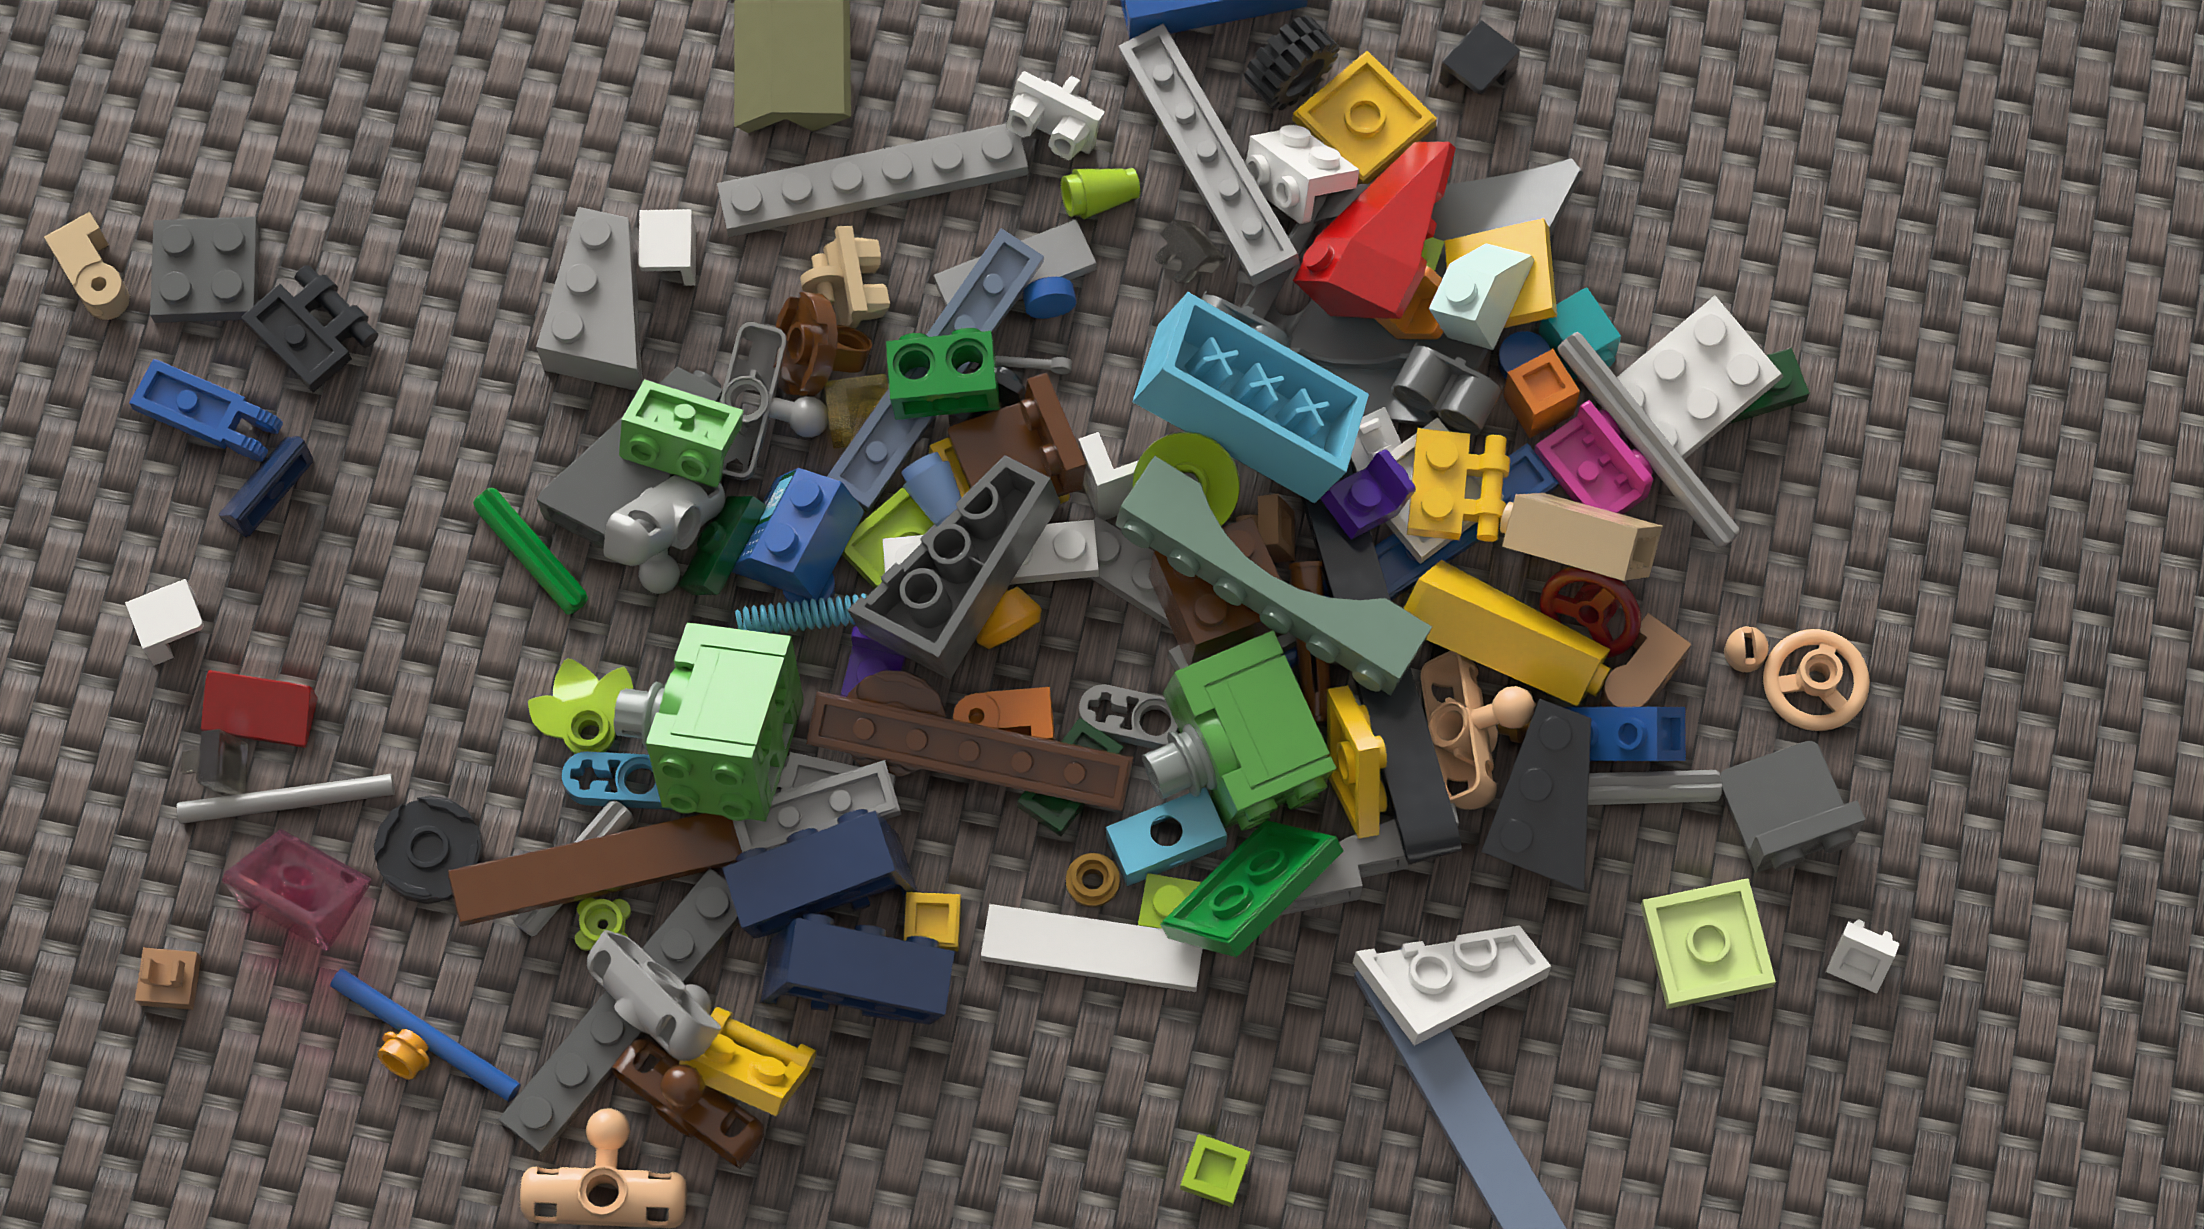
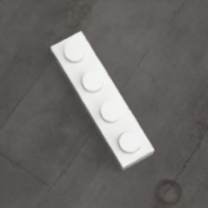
(1060, 553)

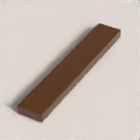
(970, 750)
(593, 867)

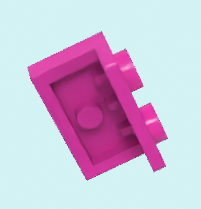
(1595, 462)

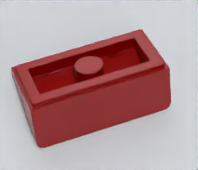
(258, 708)

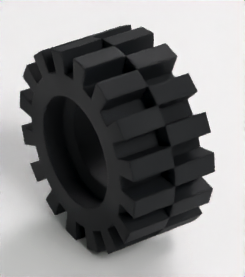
(1291, 63)

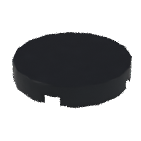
(422, 843)

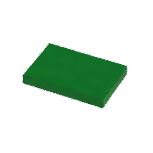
(1251, 888)

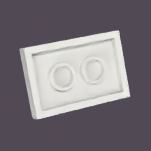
(1699, 377)

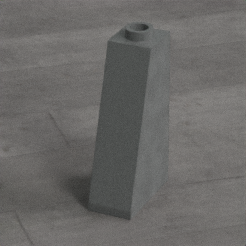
(602, 481)

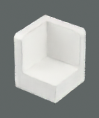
(668, 242)
(165, 617)

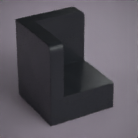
(1480, 60)

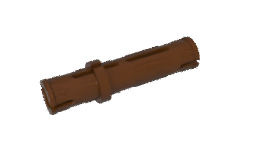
(1308, 577)

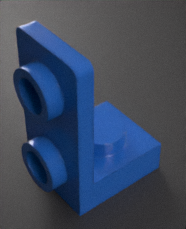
(1636, 733)

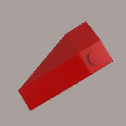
(1373, 250)

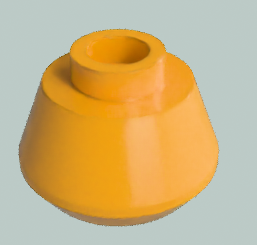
(1011, 617)

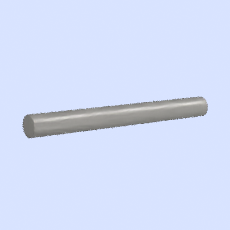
(285, 798)

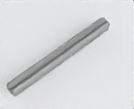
(1648, 440)

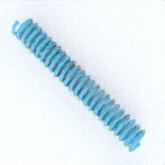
(806, 619)

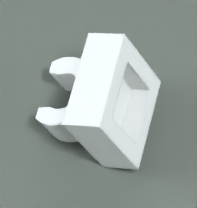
(1373, 436)
(1863, 956)

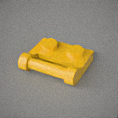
(753, 1064)

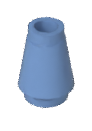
(932, 487)

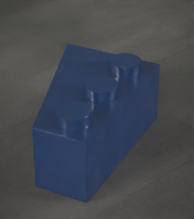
(818, 872)

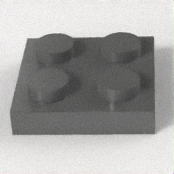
(204, 269)

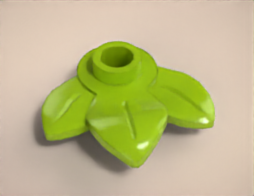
(580, 702)

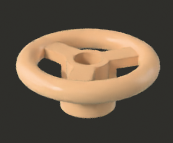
(1830, 666)

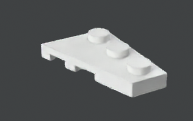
(1451, 981)

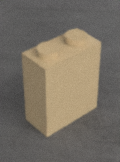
(1580, 535)

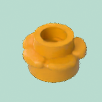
(404, 1053)

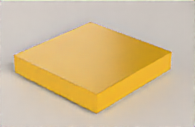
(1366, 117)
(1537, 294)

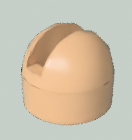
(1736, 653)

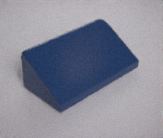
(267, 485)

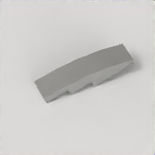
(1360, 859)

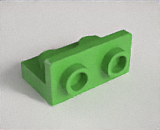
(679, 432)

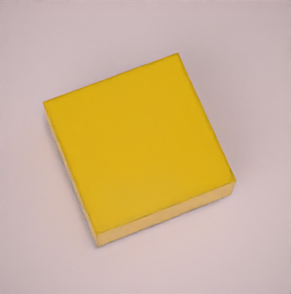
(934, 917)

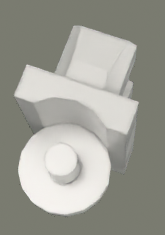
(1057, 111)

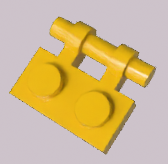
(1440, 484)

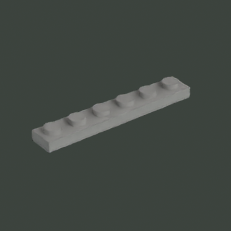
(1209, 155)
(871, 179)

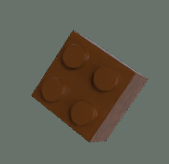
(1196, 614)

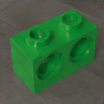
(943, 387)

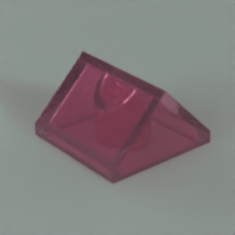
(298, 887)

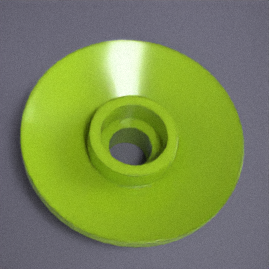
(1204, 459)

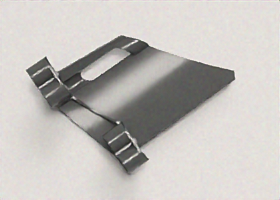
(1411, 376)

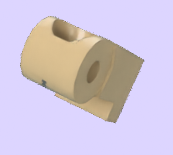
(94, 281)

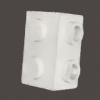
(1295, 168)

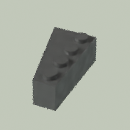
(958, 573)

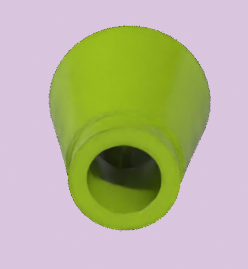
(1097, 190)

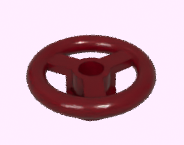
(1594, 606)

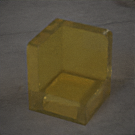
(851, 403)

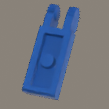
(201, 409)

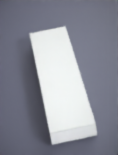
(1089, 948)

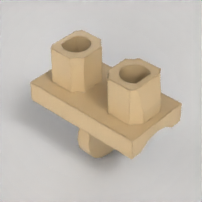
(840, 280)

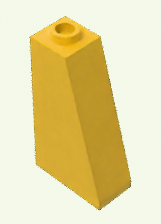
(1507, 634)

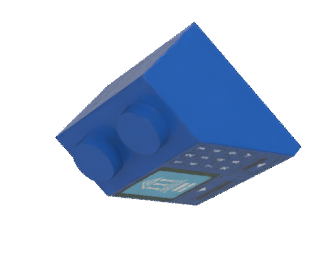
(800, 533)

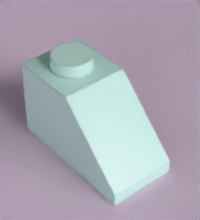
(1480, 294)

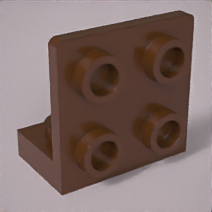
(1027, 432)

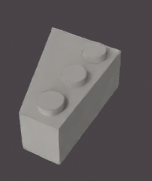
(594, 305)

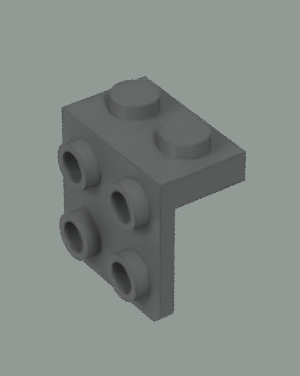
(1789, 807)

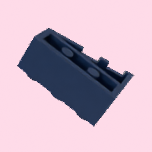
(859, 970)

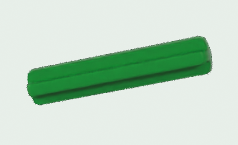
(530, 551)

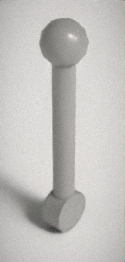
(1057, 365)

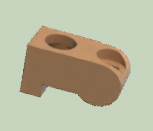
(1650, 668)

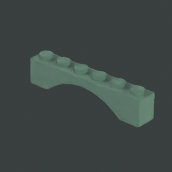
(1364, 636)

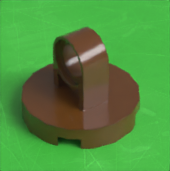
(817, 345)

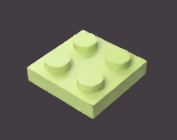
(1707, 943)

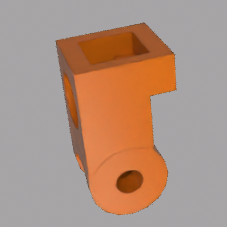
(1016, 710)

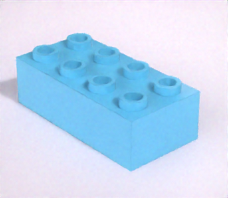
(1251, 397)

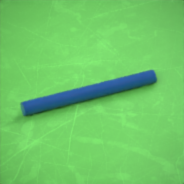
(436, 1041)

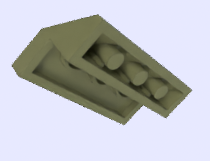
(791, 63)

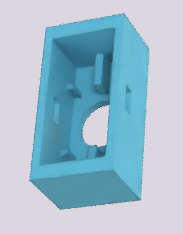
(1140, 854)

